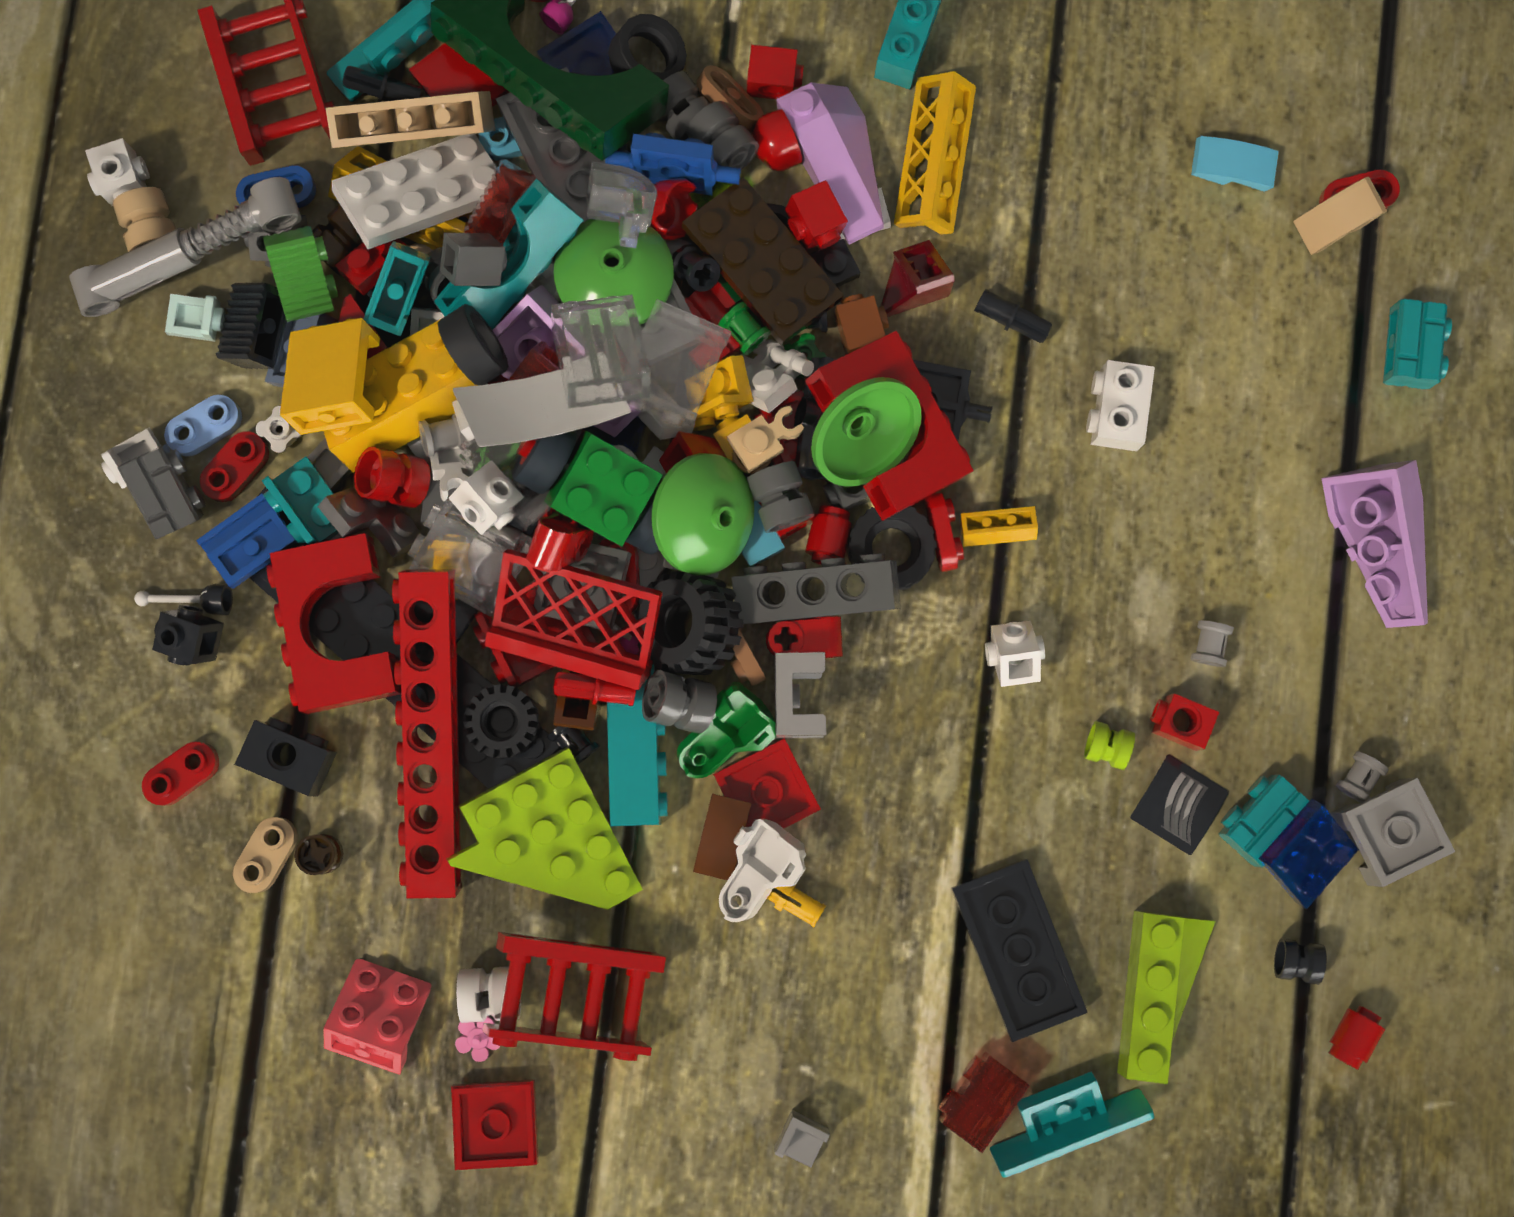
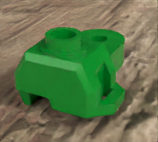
(734, 728)

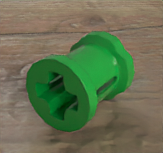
(744, 328)

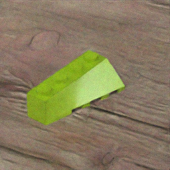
(1159, 981)

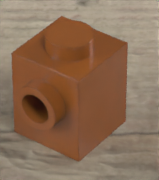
(860, 321)

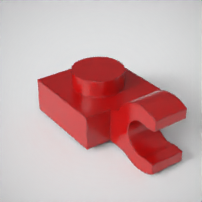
(364, 265)

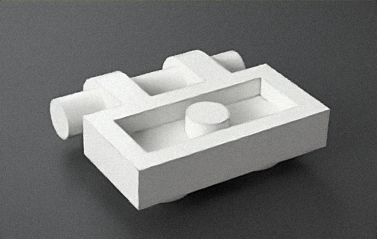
(771, 385)

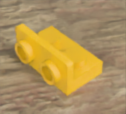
(725, 393)

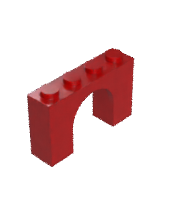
(935, 456)
(300, 580)

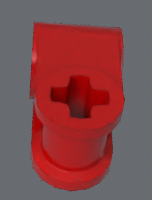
(558, 543)
(810, 635)

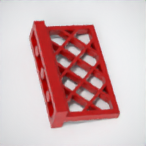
(574, 651)

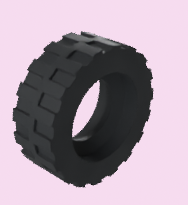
(913, 525)

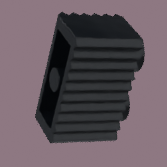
(252, 326)

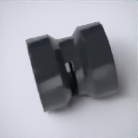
(1300, 961)

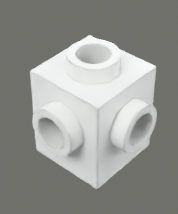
(115, 169)
(487, 498)
(1015, 653)

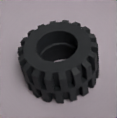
(713, 623)

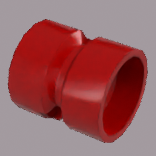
(392, 477)

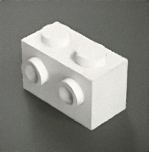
(1121, 405)

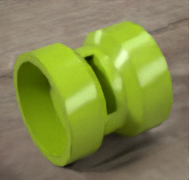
(1109, 745)

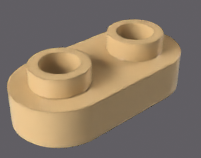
(265, 856)

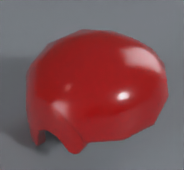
(776, 141)
(672, 207)

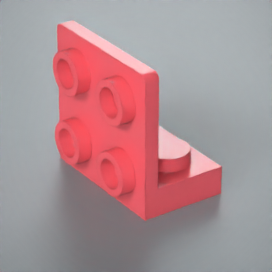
(376, 1015)

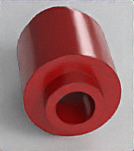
(828, 534)
(1356, 1037)

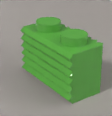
(299, 274)

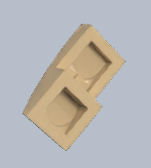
(1340, 215)

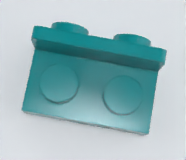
(298, 494)

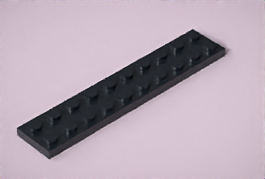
(360, 621)

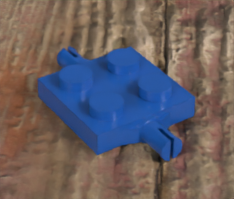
(670, 158)

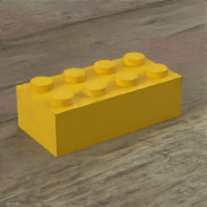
(404, 386)

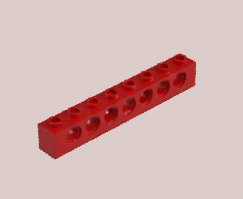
(436, 588)

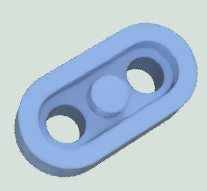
(202, 427)

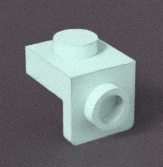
(194, 317)

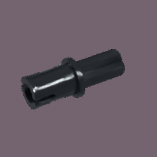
(380, 86)
(1013, 316)

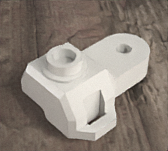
(766, 860)

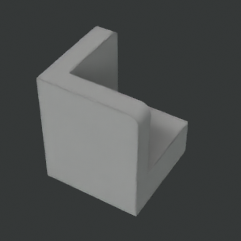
(801, 1139)

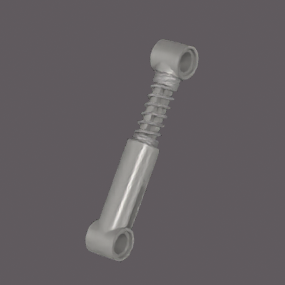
(104, 286)

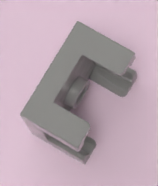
(787, 695)
(1395, 832)

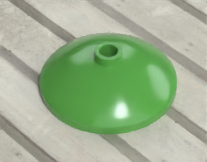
(641, 271)
(866, 431)
(689, 512)

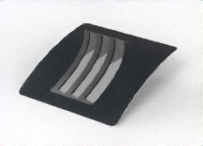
(1179, 805)

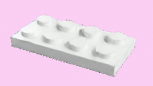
(415, 190)

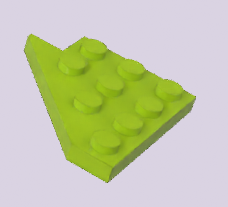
(547, 836)

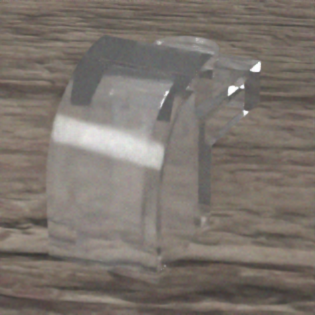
(621, 197)

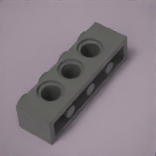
(879, 593)

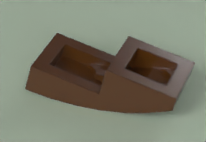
(717, 848)

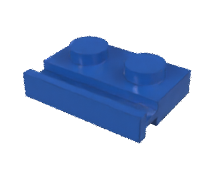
(245, 540)

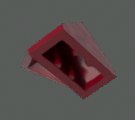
(916, 279)

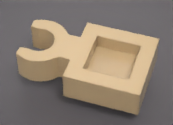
(760, 442)

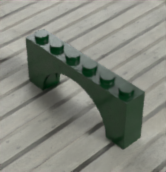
(591, 110)

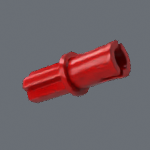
(592, 689)

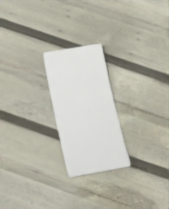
(527, 410)

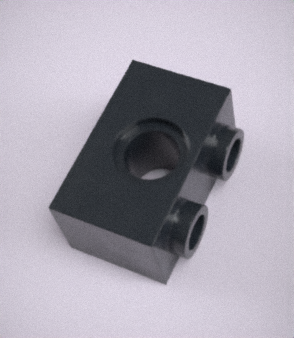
(262, 756)

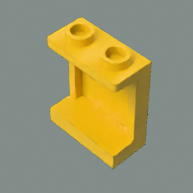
(327, 376)

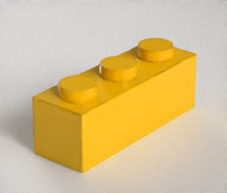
(999, 526)

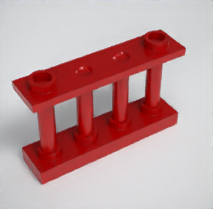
(231, 67)
(560, 957)

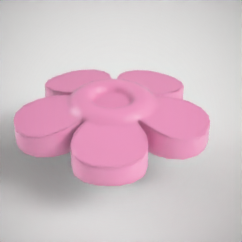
(475, 1038)

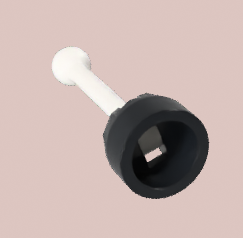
(214, 599)

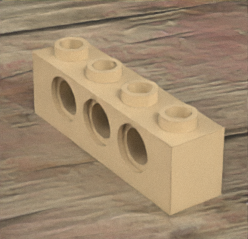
(410, 119)

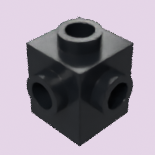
(187, 636)

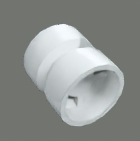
(470, 999)

